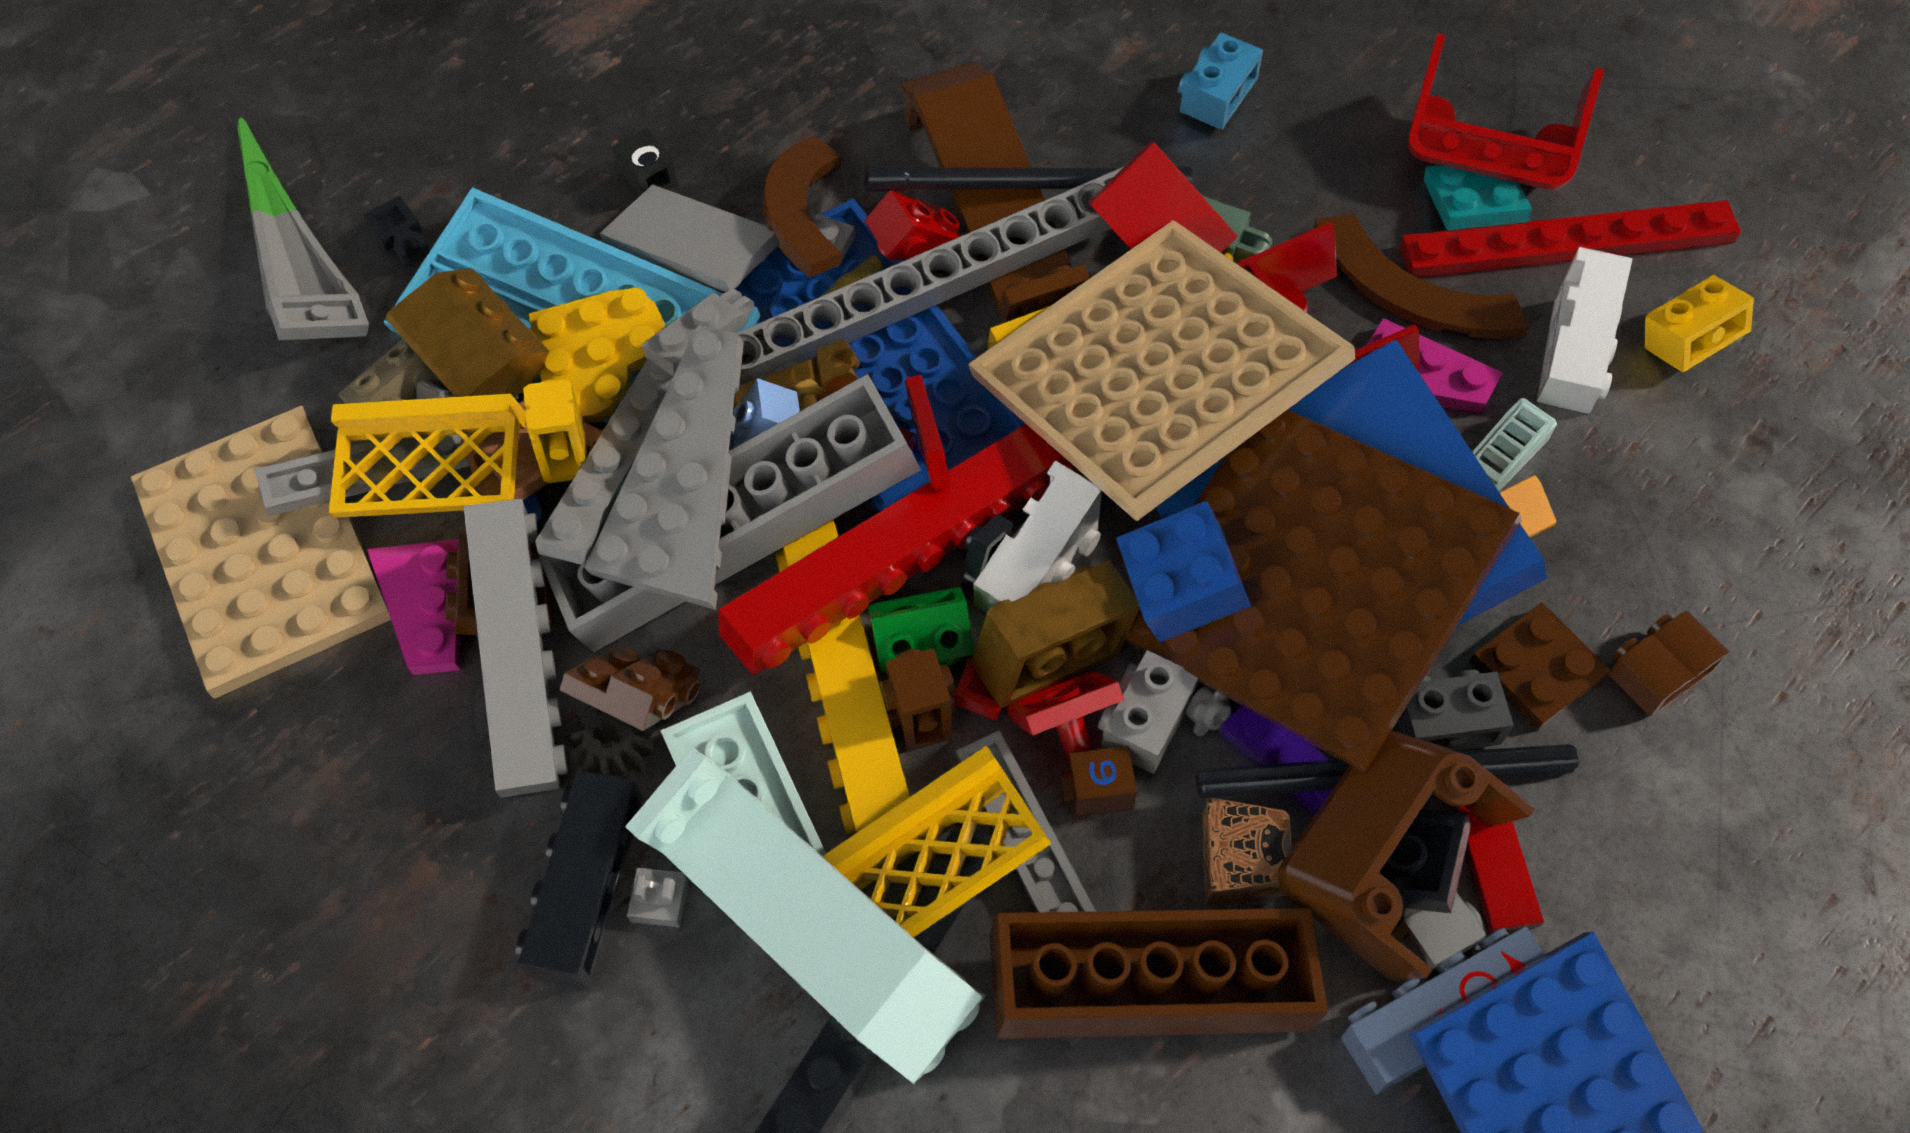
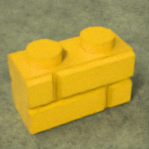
(555, 429)

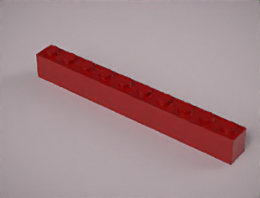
(885, 551)

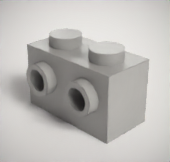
(1151, 709)

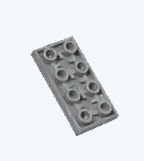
(690, 238)

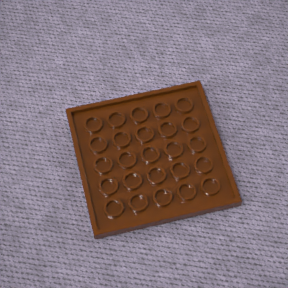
(1348, 583)

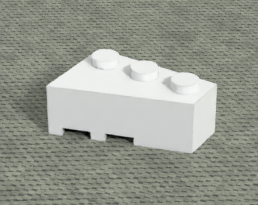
(1584, 331)
(1047, 543)

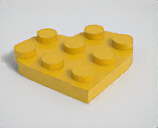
(597, 345)

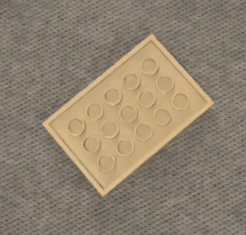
(249, 583)

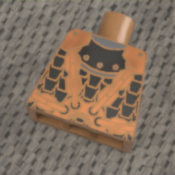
(1243, 851)

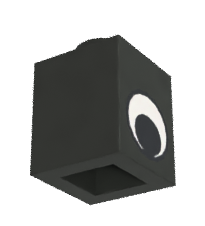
(645, 163)

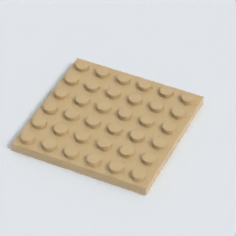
(1160, 367)

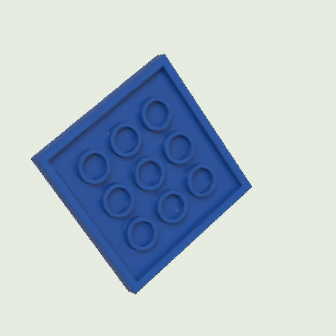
(1553, 1053)

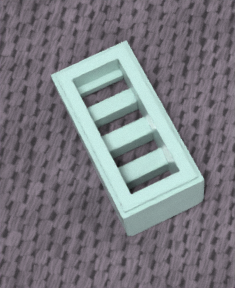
(1525, 423)

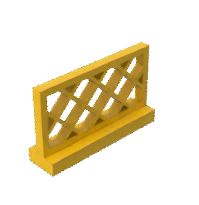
(430, 419)
(917, 827)

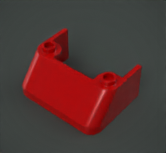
(1538, 162)
(1310, 262)

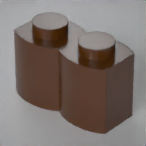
(1666, 662)

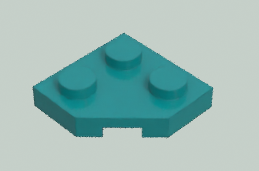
(1475, 199)

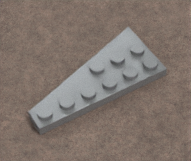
(676, 493)

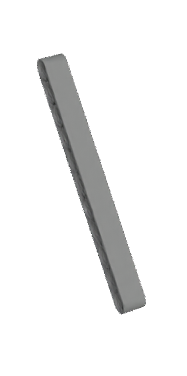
(917, 276)

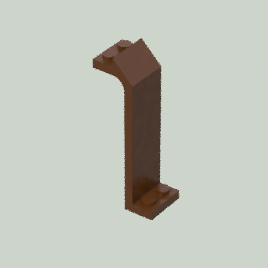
(974, 130)

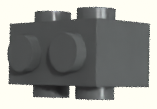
(1458, 711)

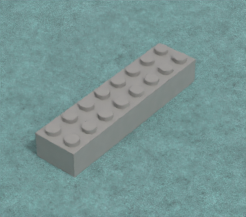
(777, 492)

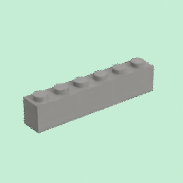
(512, 648)

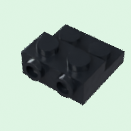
(1429, 860)

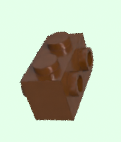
(919, 698)

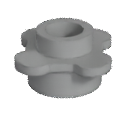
(1208, 710)

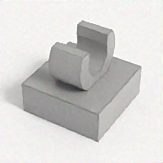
(658, 897)

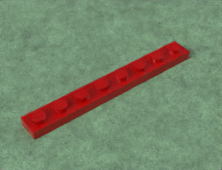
(1561, 237)

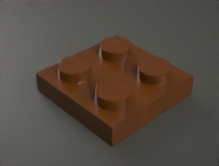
(1540, 665)

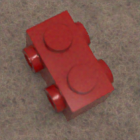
(910, 226)

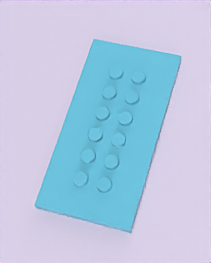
(546, 264)

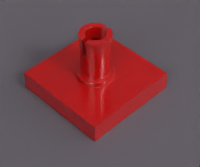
(1064, 708)

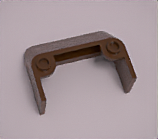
(1358, 828)

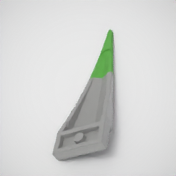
(299, 279)

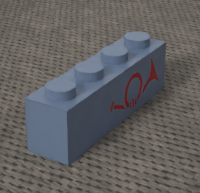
(1380, 1036)

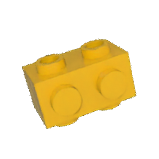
(1698, 323)

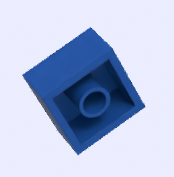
(1182, 572)

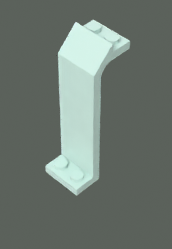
(808, 916)

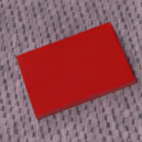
(1151, 195)

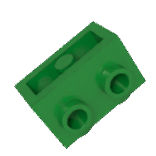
(922, 623)

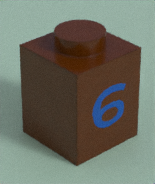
(1099, 781)

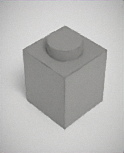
(1441, 935)

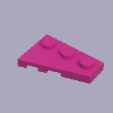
(1451, 376)
(415, 596)

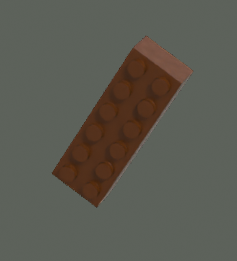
(1155, 973)

